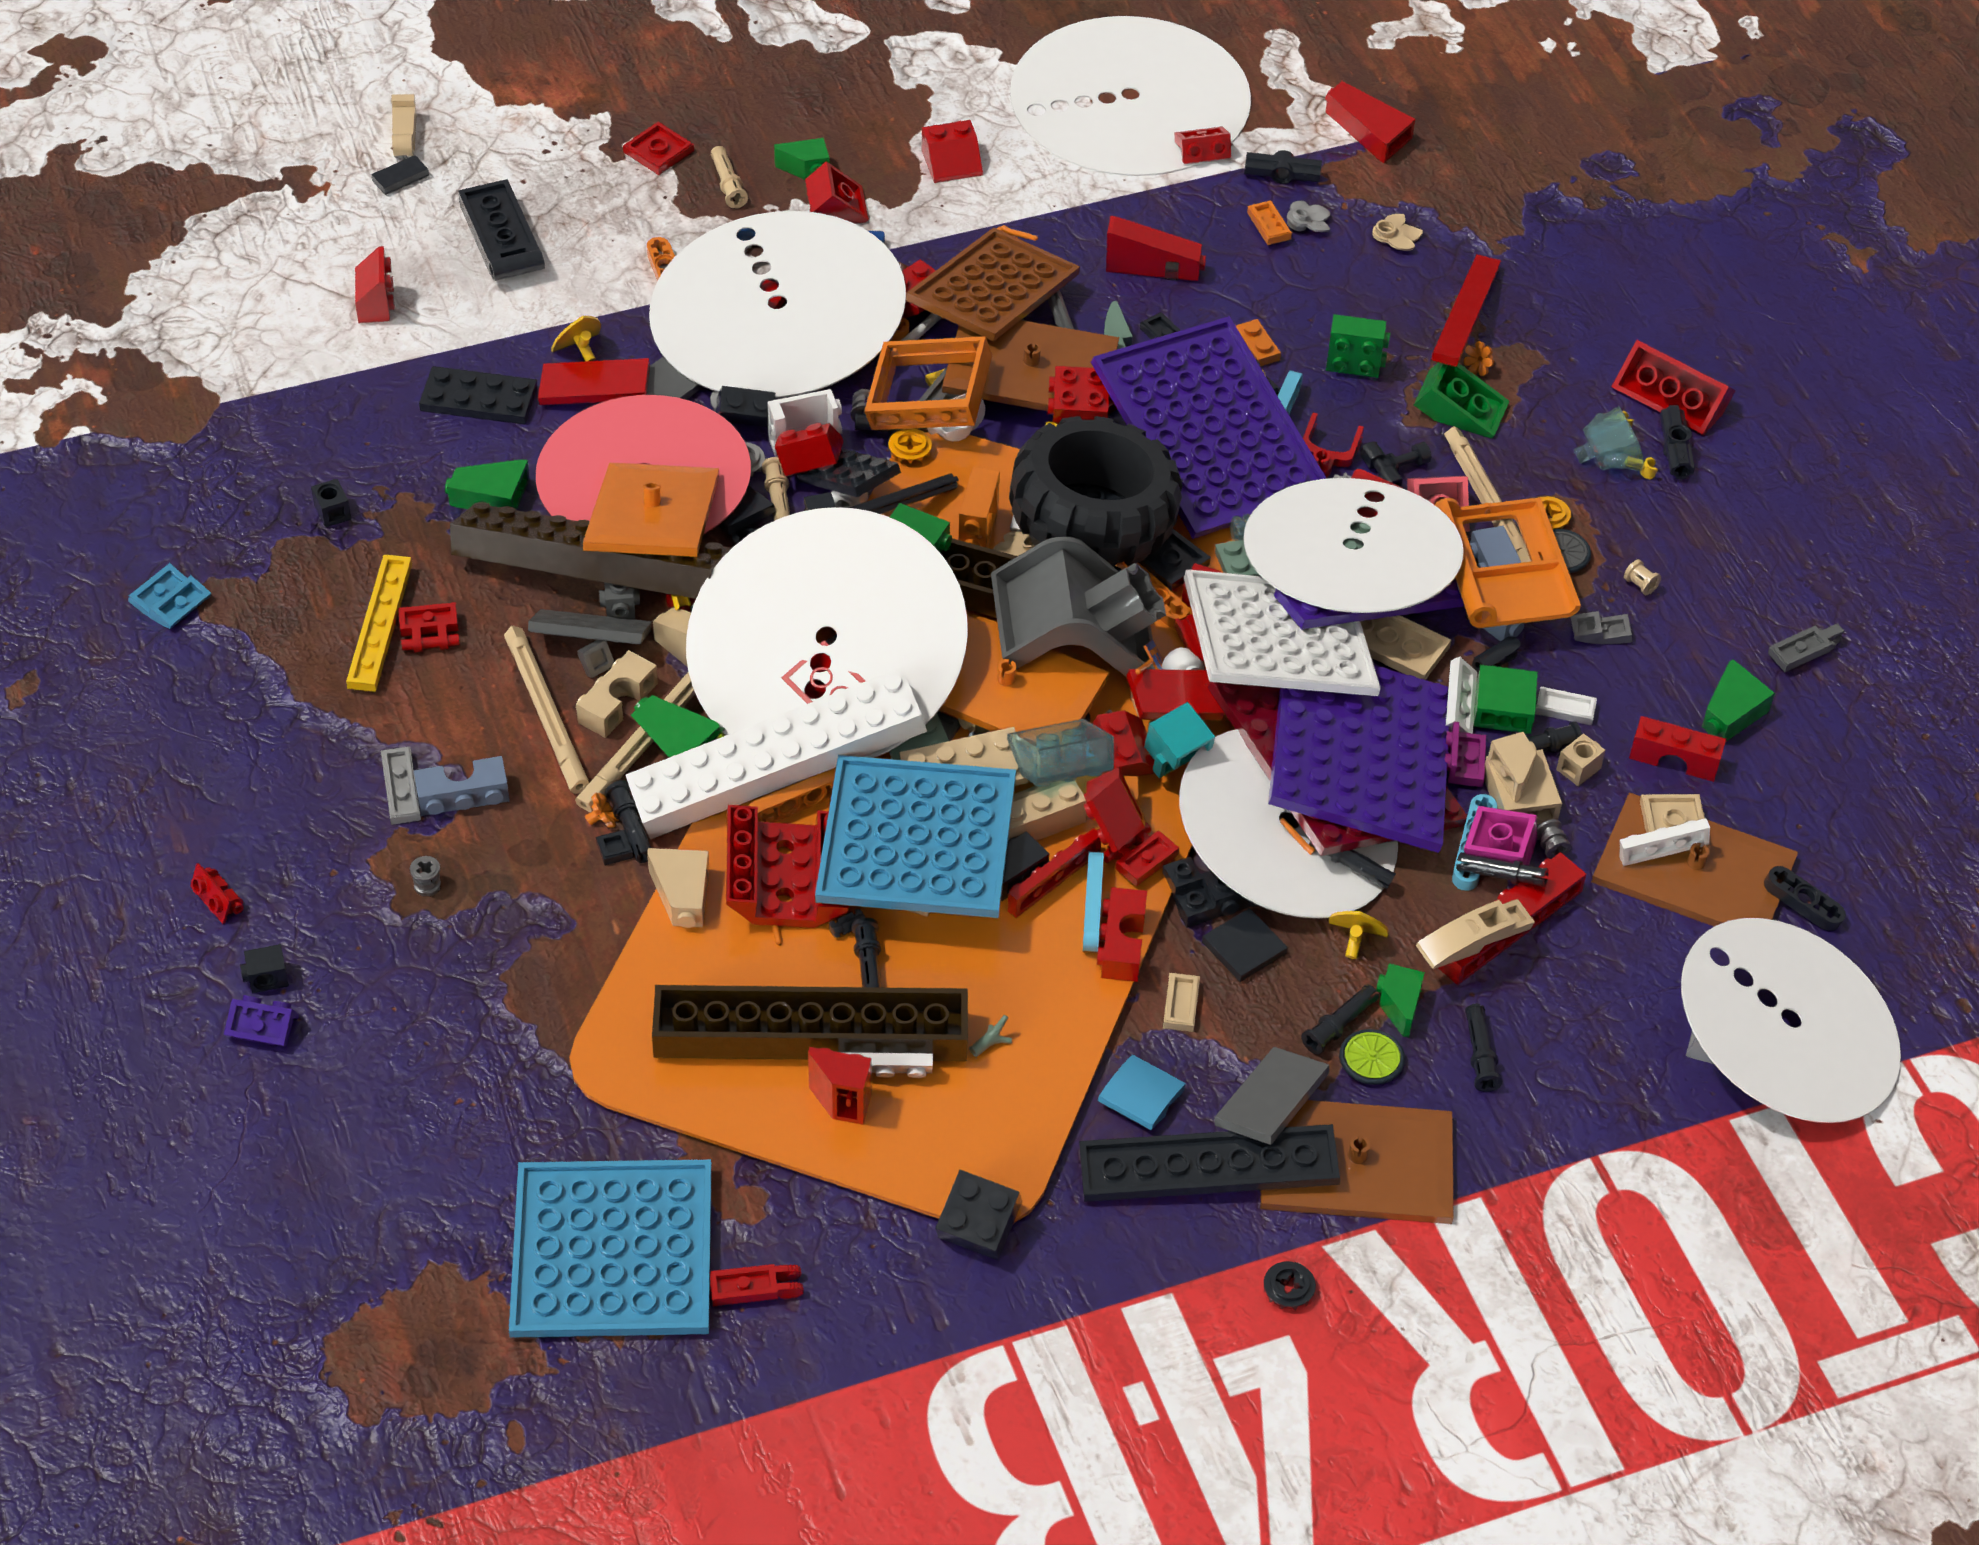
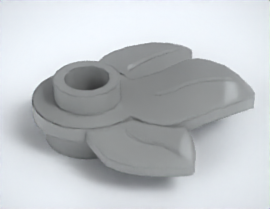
(1305, 216)

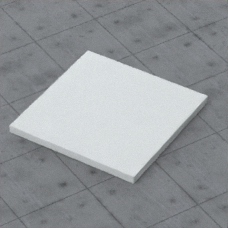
(1257, 643)

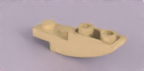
(1474, 930)

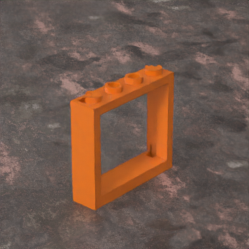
(930, 413)

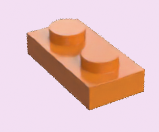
(1259, 342)

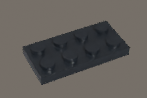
(478, 395)
(852, 474)

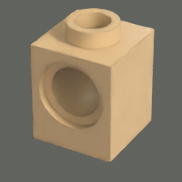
(1580, 759)

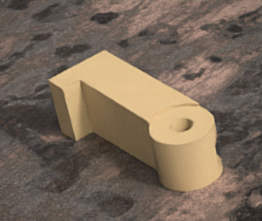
(403, 124)

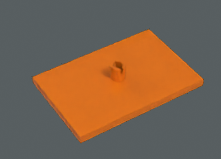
(651, 509)
(1034, 696)

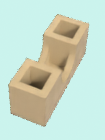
(630, 677)

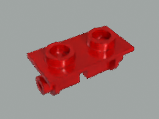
(209, 887)

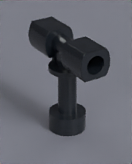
(1389, 465)

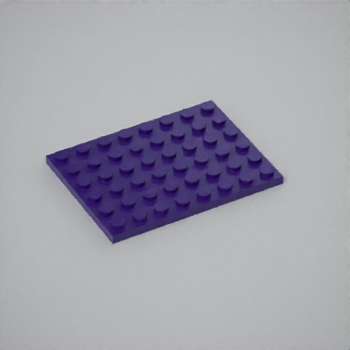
(1215, 417)
(1366, 758)

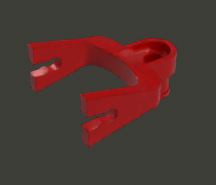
(1330, 458)

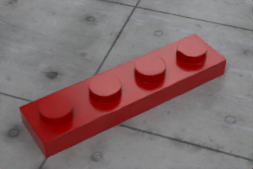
(1053, 873)

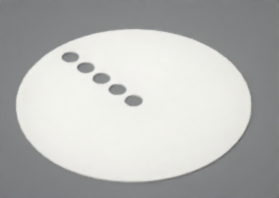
(1180, 80)
(839, 309)
(816, 570)

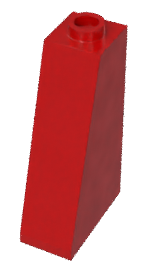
(1369, 120)
(1145, 250)

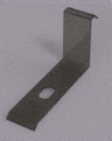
(1171, 270)

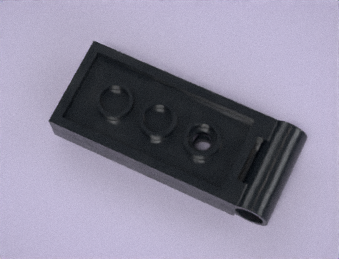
(500, 230)

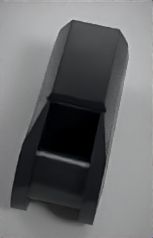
(1498, 655)

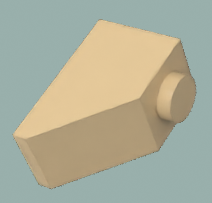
(1513, 762)

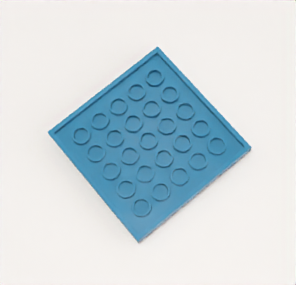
(916, 836)
(611, 1248)

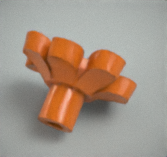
(1479, 358)
(601, 811)

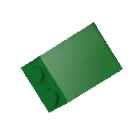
(1461, 400)

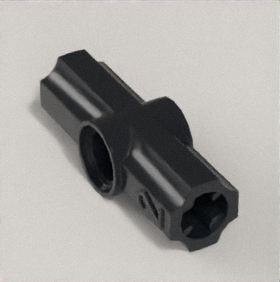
(1283, 167)
(1677, 442)

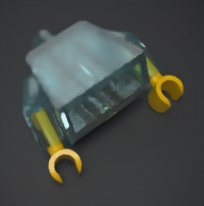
(1614, 444)

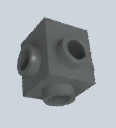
(619, 600)

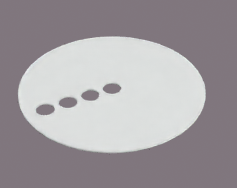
(1405, 557)
(1251, 851)
(1827, 1068)

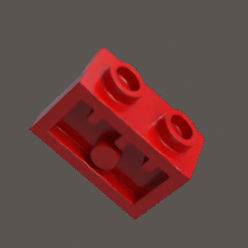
(1204, 144)

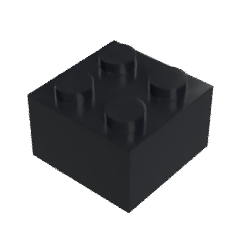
(978, 1214)

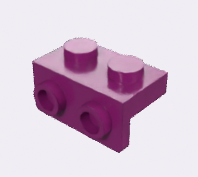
(1465, 757)

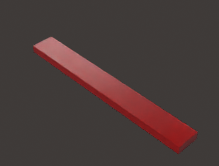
(1466, 310)

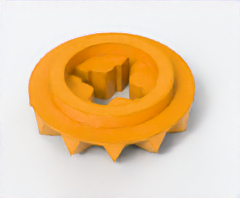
(920, 440)
(1558, 510)

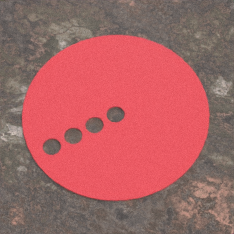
(640, 432)

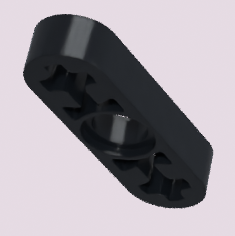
(1826, 904)

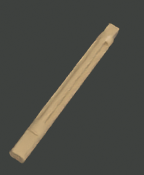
(1482, 486)
(546, 709)
(630, 750)

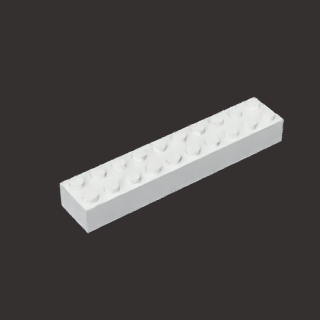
(775, 753)

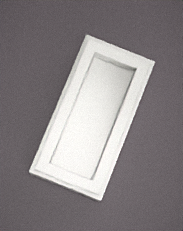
(1565, 705)

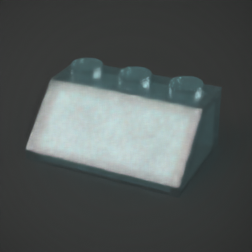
(1062, 752)

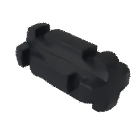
(844, 923)

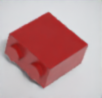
(1077, 393)

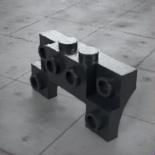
(1201, 895)

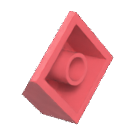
(1438, 488)

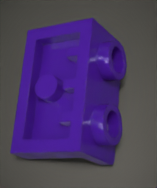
(260, 1022)

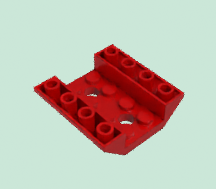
(761, 873)

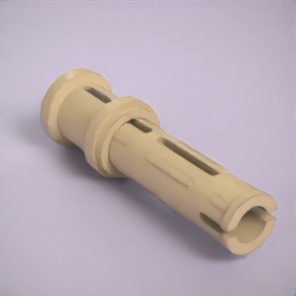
(730, 182)
(777, 485)

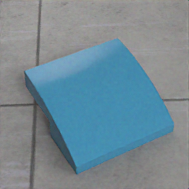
(169, 596)
(1141, 1092)

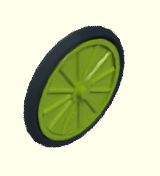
(1372, 1056)

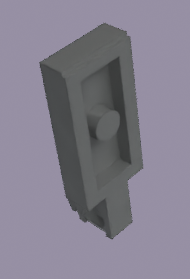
(1805, 646)

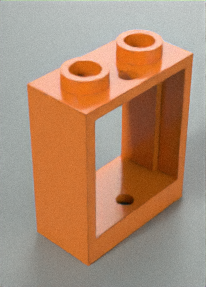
(979, 506)

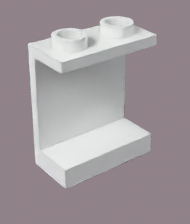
(802, 411)

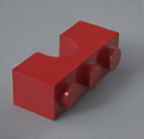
(1698, 749)
(1120, 953)

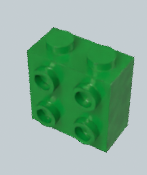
(1357, 346)
(930, 527)
(1505, 699)

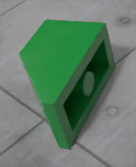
(801, 157)
(1400, 995)

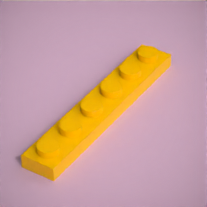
(379, 623)

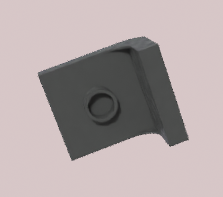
(1074, 597)

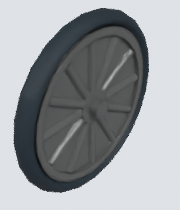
(1573, 549)

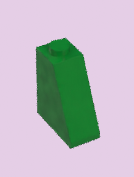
(494, 483)
(1736, 702)
(674, 727)

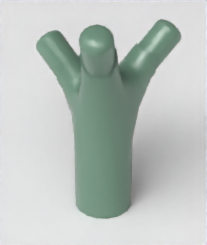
(990, 1038)

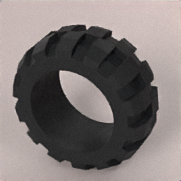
(1101, 456)

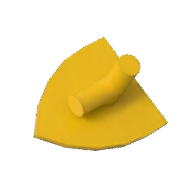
(579, 333)
(1358, 923)

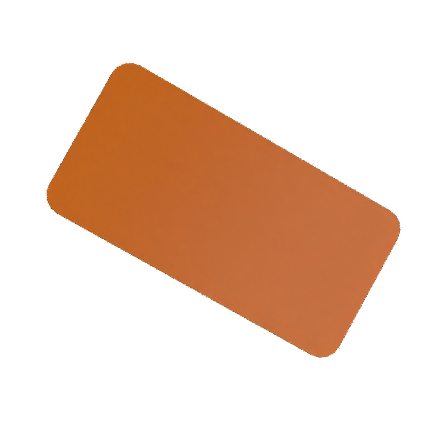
(985, 1115)

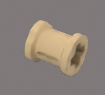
(1634, 573)

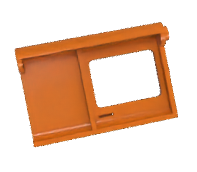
(1518, 590)

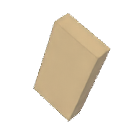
(1181, 1002)

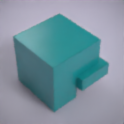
(1176, 739)

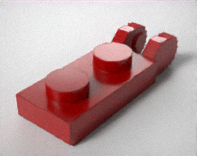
(754, 1284)

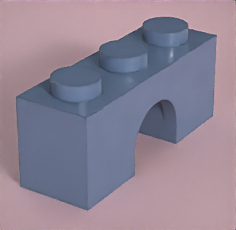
(483, 788)

